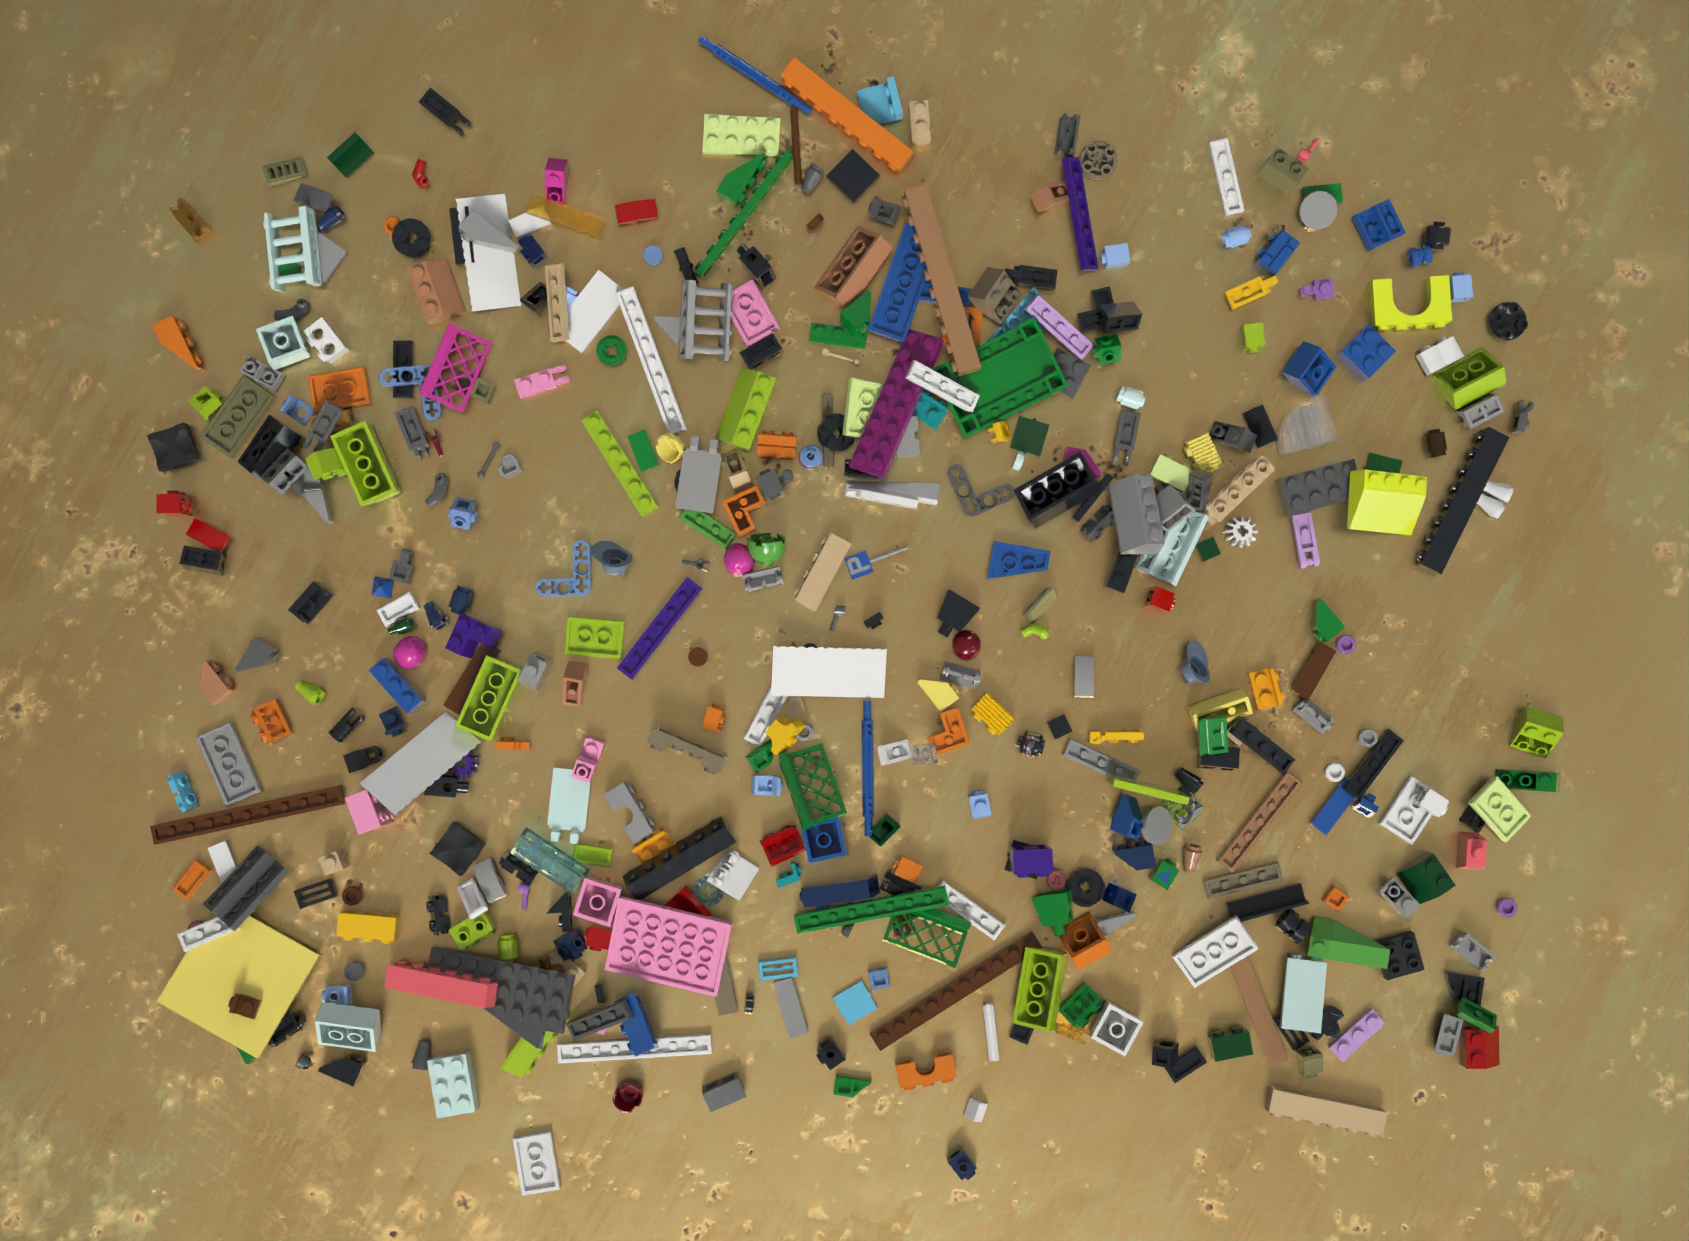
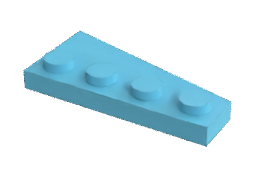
(1018, 316)

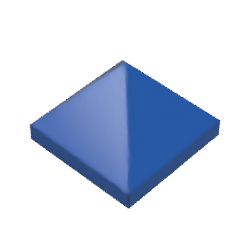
(382, 587)

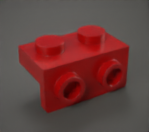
(782, 845)
(686, 901)

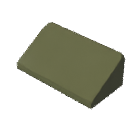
(1040, 605)

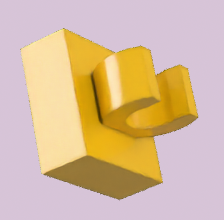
(1002, 432)

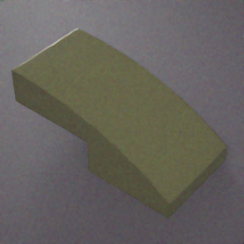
(481, 390)

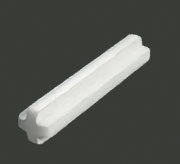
(991, 1034)

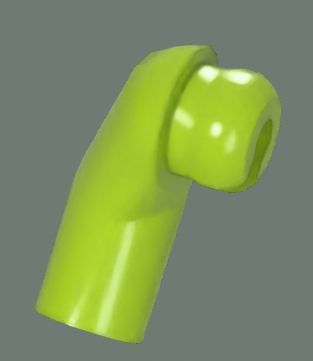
(1038, 629)

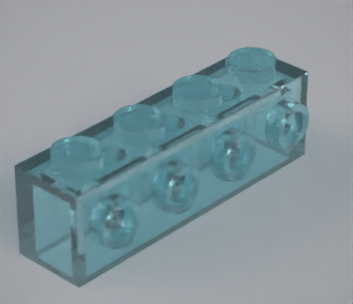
(549, 860)

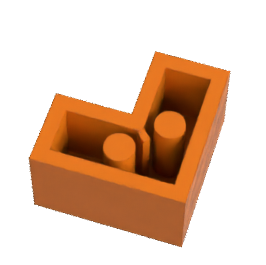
(739, 508)

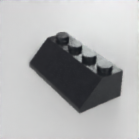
(1058, 490)

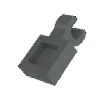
(1520, 420)
(401, 570)

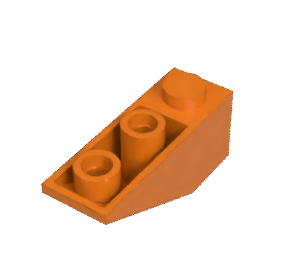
(172, 335)

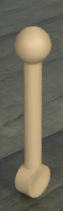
(856, 361)

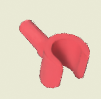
(1304, 154)

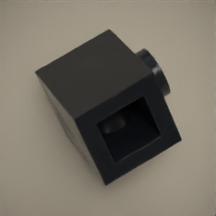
(830, 1053)

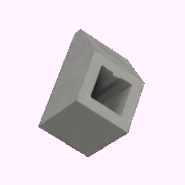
(1399, 898)

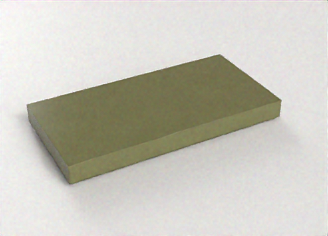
(238, 416)

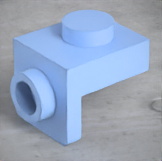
(766, 785)

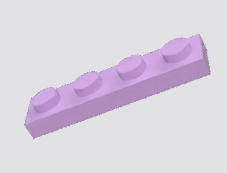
(1059, 327)

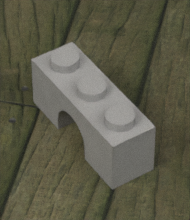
(623, 797)

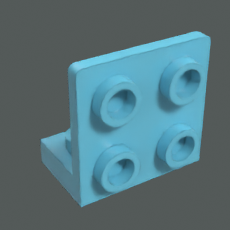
(881, 102)

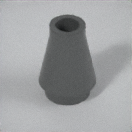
(812, 177)
(421, 1056)

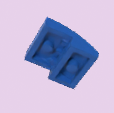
(1378, 225)

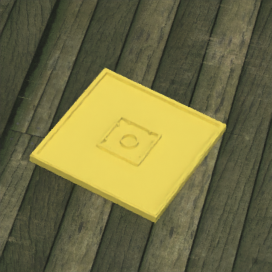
(246, 962)

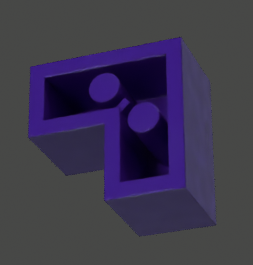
(468, 633)

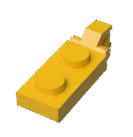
(1250, 291)
(1115, 736)

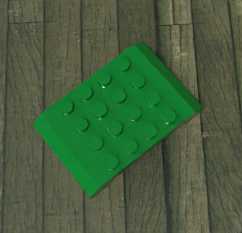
(1012, 376)

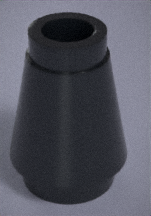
(1189, 780)

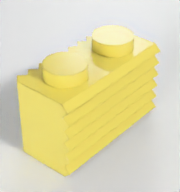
(1203, 453)

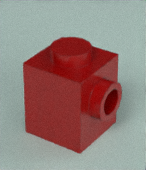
(597, 937)

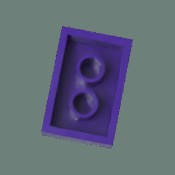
(1031, 860)

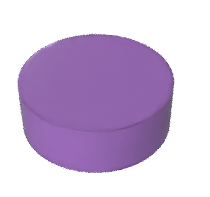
(1345, 644)
(1506, 907)

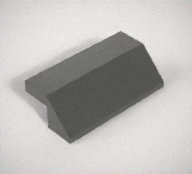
(245, 888)

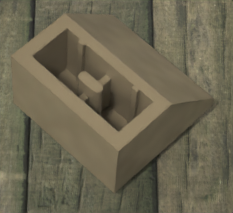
(994, 294)

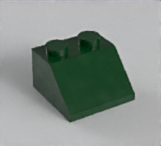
(1425, 878)

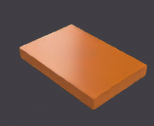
(343, 388)

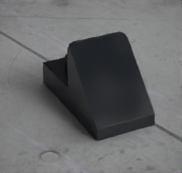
(564, 906)

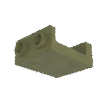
(1283, 171)

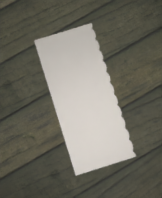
(494, 273)
(828, 672)
(419, 763)

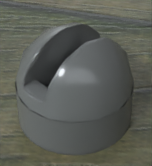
(303, 1062)

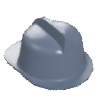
(612, 556)
(1196, 664)

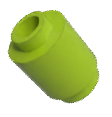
(507, 947)

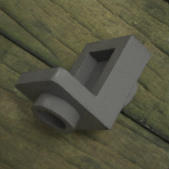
(884, 211)

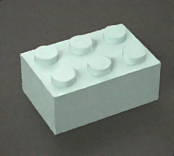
(348, 1026)
(453, 1084)

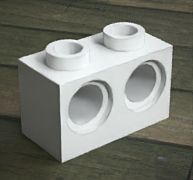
(328, 338)

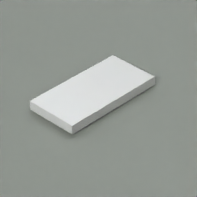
(592, 310)
(1215, 951)

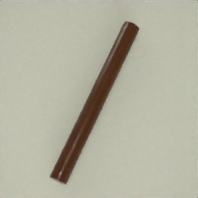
(796, 146)

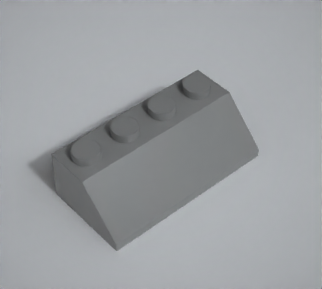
(1136, 515)

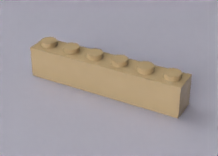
(1325, 1110)

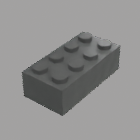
(1315, 488)

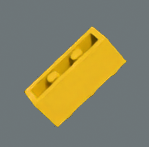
(368, 926)

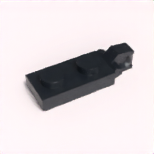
(1033, 276)

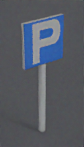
(861, 565)

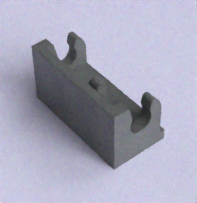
(1067, 135)
(723, 1091)

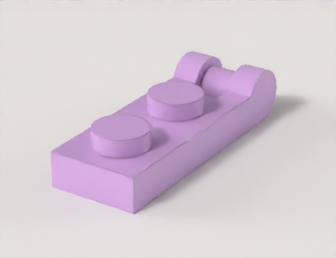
(1305, 539)

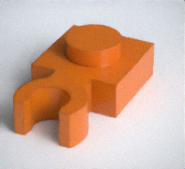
(507, 743)

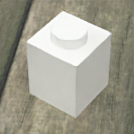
(1432, 802)

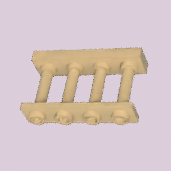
(1238, 489)

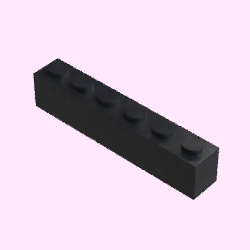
(679, 859)

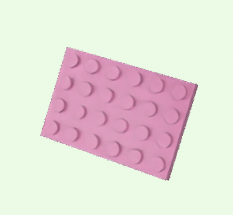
(668, 946)

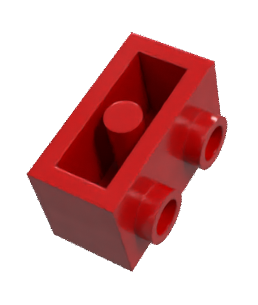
(174, 504)

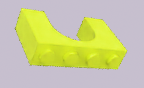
(1386, 315)

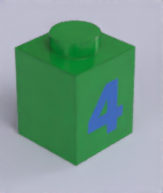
(1164, 873)

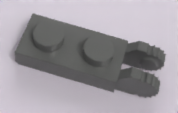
(323, 425)
(1126, 434)

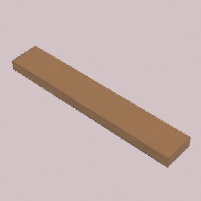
(1259, 821)
(1259, 1012)

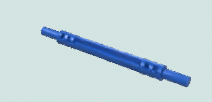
(755, 74)
(867, 768)

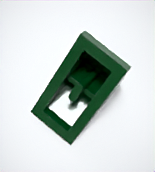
(884, 829)

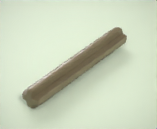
(827, 409)

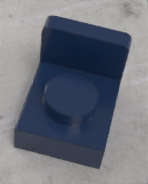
(393, 721)

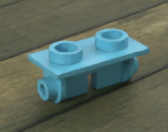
(180, 783)

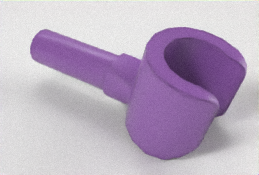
(525, 889)

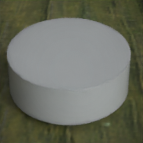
(1367, 737)

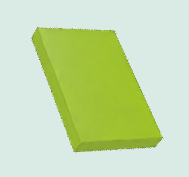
(594, 637)

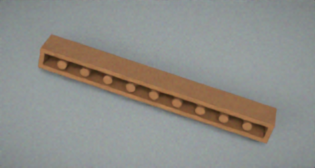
(942, 280)

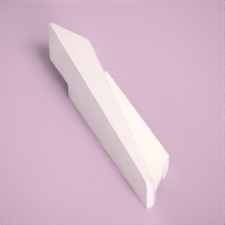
(894, 493)

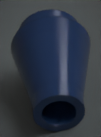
(331, 218)
(435, 616)

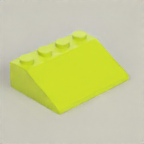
(1385, 501)

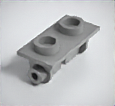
(768, 577)
(961, 675)
(1314, 715)

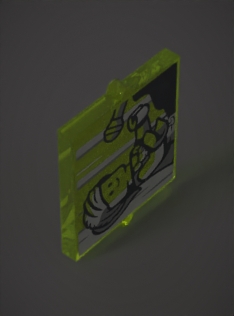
(1182, 813)

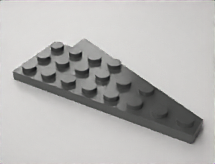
(526, 997)

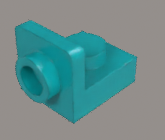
(787, 878)

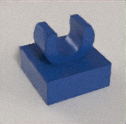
(1365, 805)

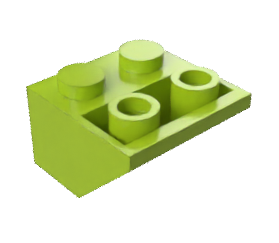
(1537, 731)

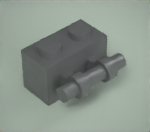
(772, 485)

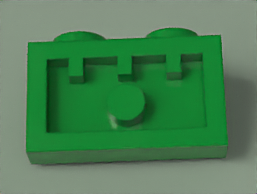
(1082, 1006)

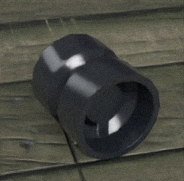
(1295, 927)

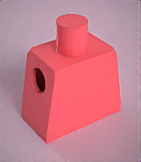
(1471, 851)

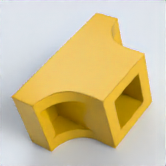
(784, 734)

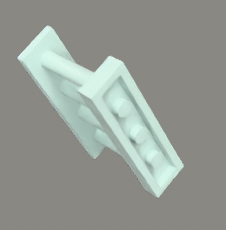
(310, 248)

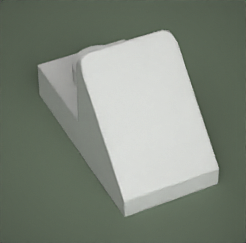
(894, 752)

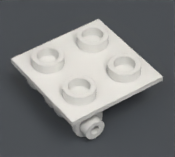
(733, 874)

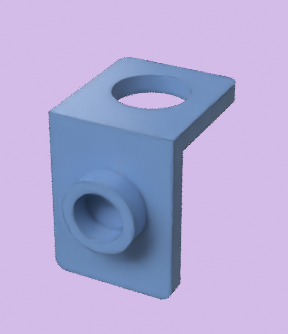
(291, 406)

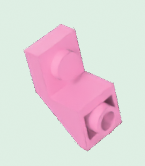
(588, 759)

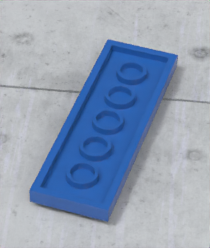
(900, 290)

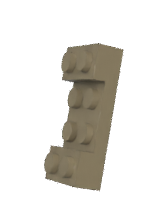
(662, 739)

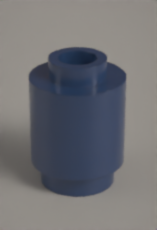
(460, 600)

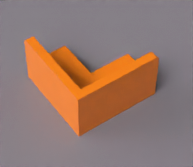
(954, 735)

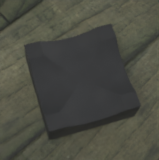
(173, 447)
(457, 848)
(1403, 955)

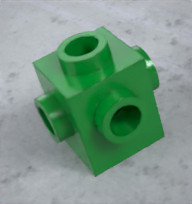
(1107, 349)

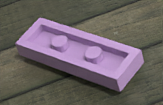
(1356, 1035)

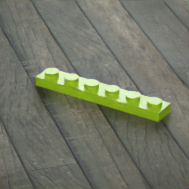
(619, 463)

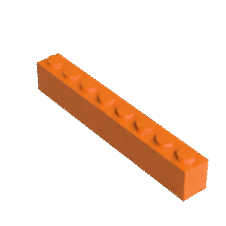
(847, 114)

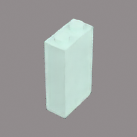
(1303, 994)

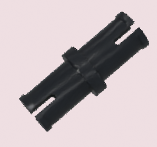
(685, 265)

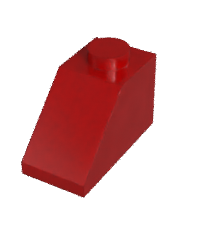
(1160, 599)

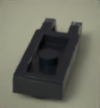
(443, 110)

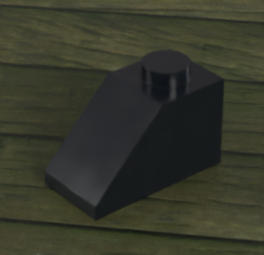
(345, 1069)

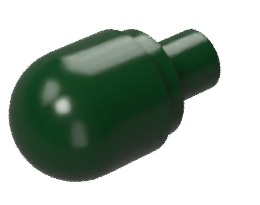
(401, 626)

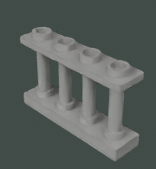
(688, 329)

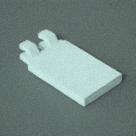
(568, 805)

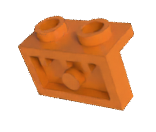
(270, 722)

